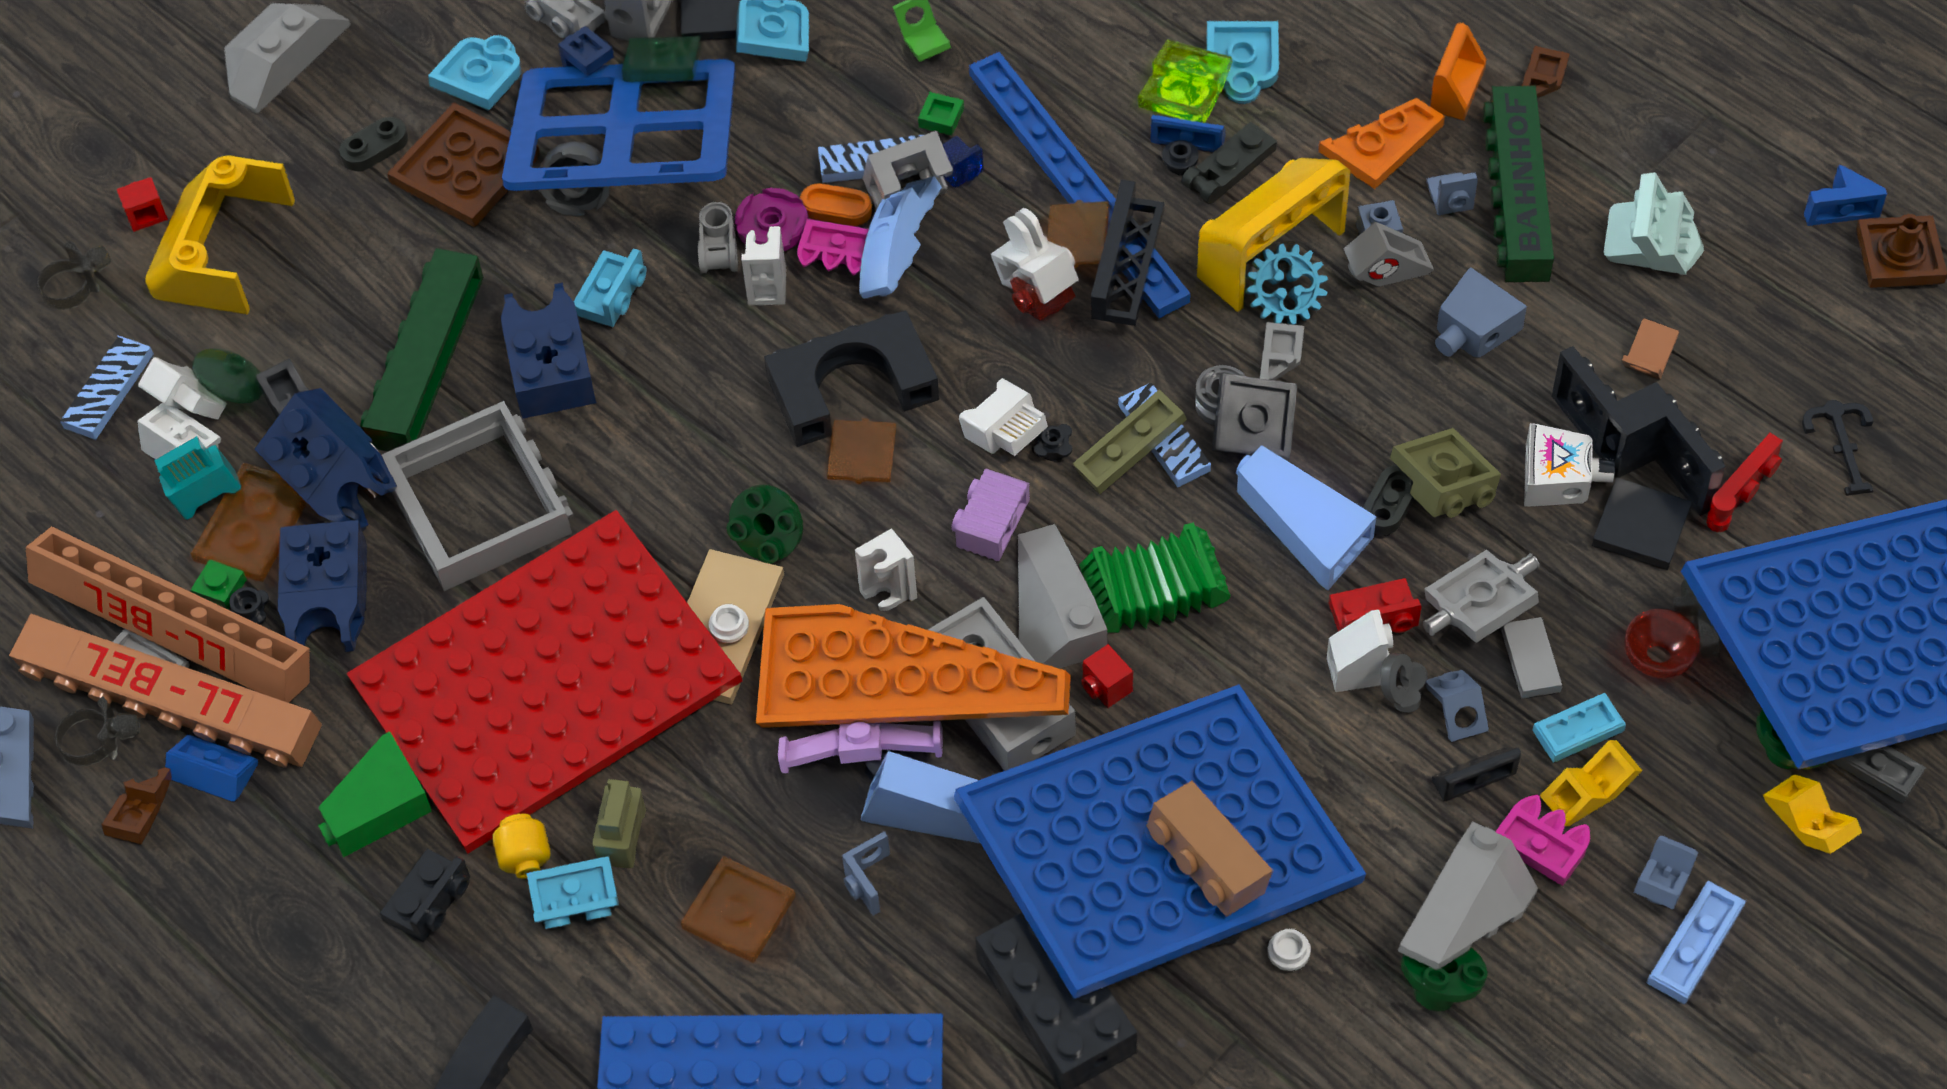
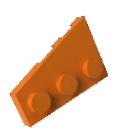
(1385, 144)

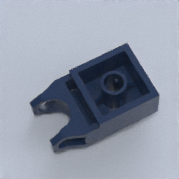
(547, 356)
(324, 456)
(323, 580)

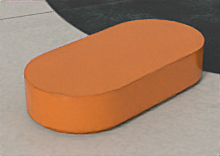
(837, 204)

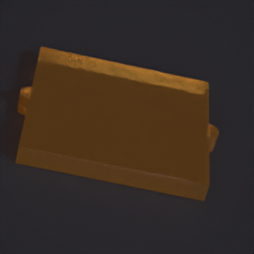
(1080, 229)
(862, 451)

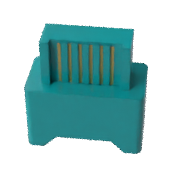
(195, 475)

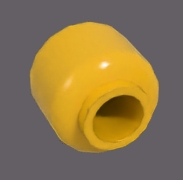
(521, 845)

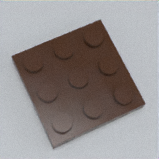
(457, 165)

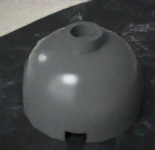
(574, 200)

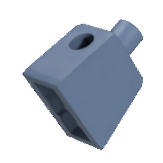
(1477, 316)

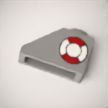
(1386, 256)

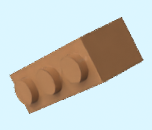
(1209, 848)

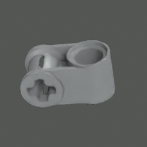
(717, 238)

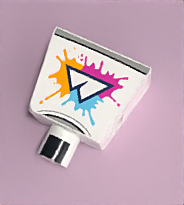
(1561, 467)

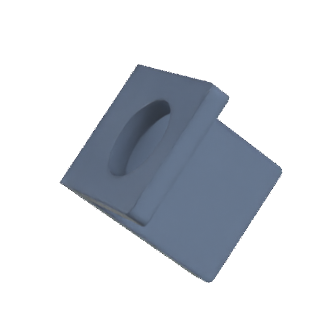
(1453, 192)
(1455, 692)
(855, 879)

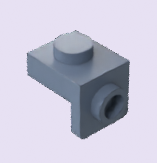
(1666, 872)

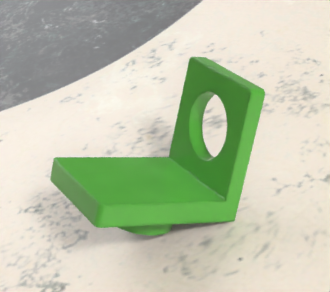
(924, 37)

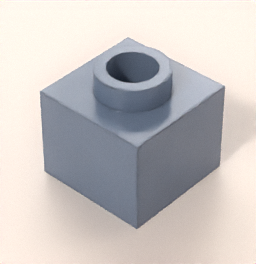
(1382, 213)

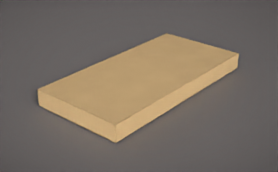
(741, 583)

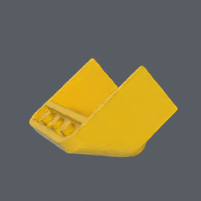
(1264, 216)
(180, 262)

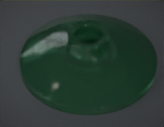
(227, 375)

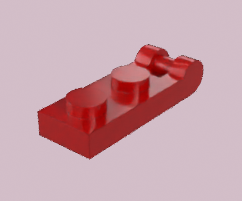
(1744, 482)

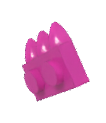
(832, 244)
(1542, 841)

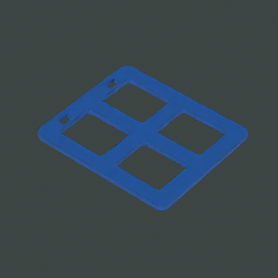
(619, 129)

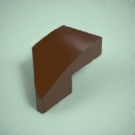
(1546, 70)
(137, 808)

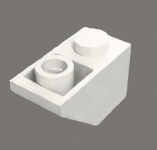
(1359, 652)

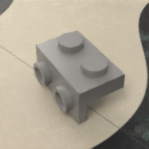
(566, 16)

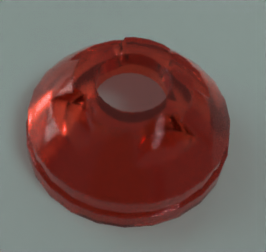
(1665, 630)

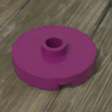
(769, 207)

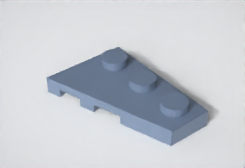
(15, 767)

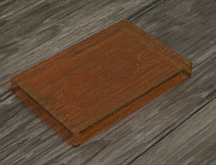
(248, 523)

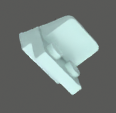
(1653, 230)

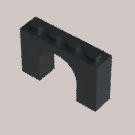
(884, 344)

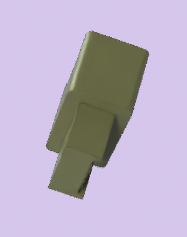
(619, 823)

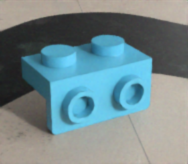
(610, 287)
(572, 891)

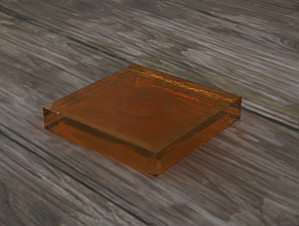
(738, 909)

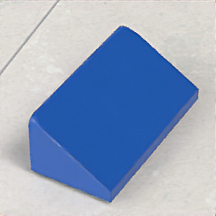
(1202, 135)
(210, 767)

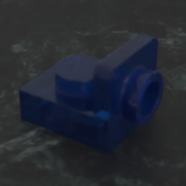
(965, 161)

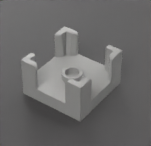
(920, 155)

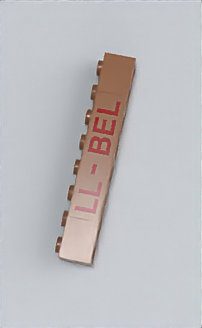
(168, 615)
(166, 691)

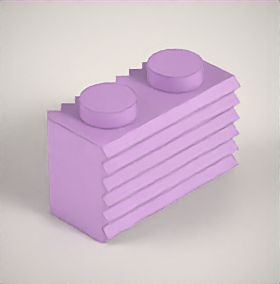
(991, 514)

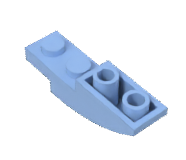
(892, 238)

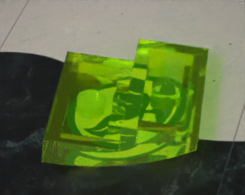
(1185, 81)

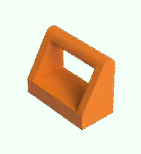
(1458, 74)

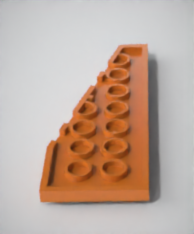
(862, 668)

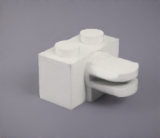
(1034, 258)

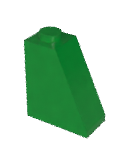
(373, 799)

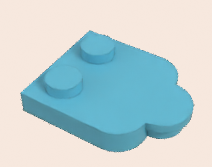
(773, 29)
(1253, 53)
(478, 70)

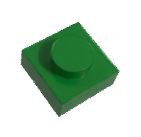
(941, 113)
(218, 583)

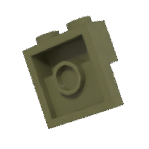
(1446, 473)

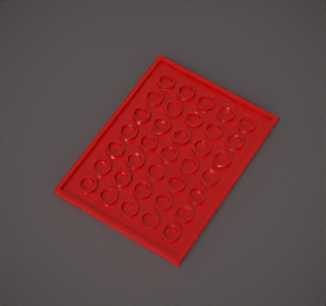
(543, 679)

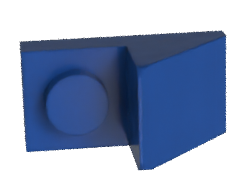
(1849, 200)

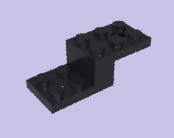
(1638, 429)

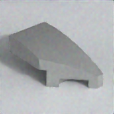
(1281, 349)

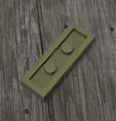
(1129, 441)

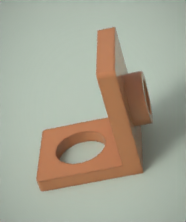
(1651, 349)

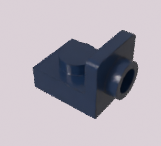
(585, 51)

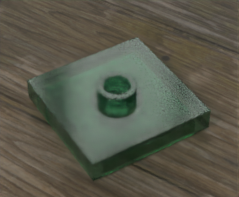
(661, 59)

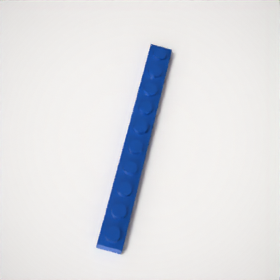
(1067, 167)

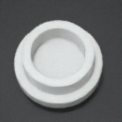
(728, 623)
(1289, 950)

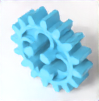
(1269, 272)

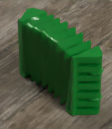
(1155, 579)

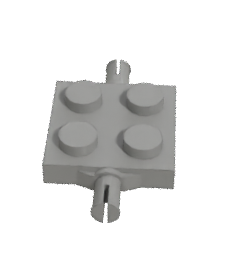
(1481, 595)

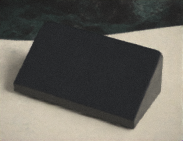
(1477, 773)

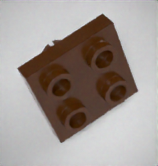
(1901, 251)

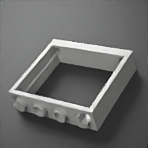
(456, 440)

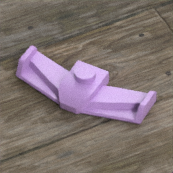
(860, 743)

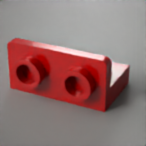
(1391, 598)

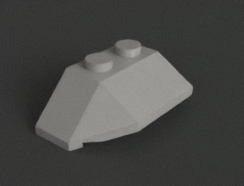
(278, 50)

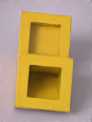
(1591, 787)
(1807, 813)

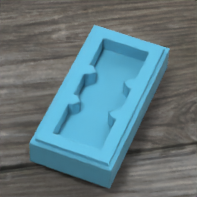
(1579, 727)

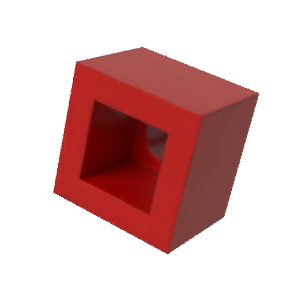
(142, 204)
(1107, 676)

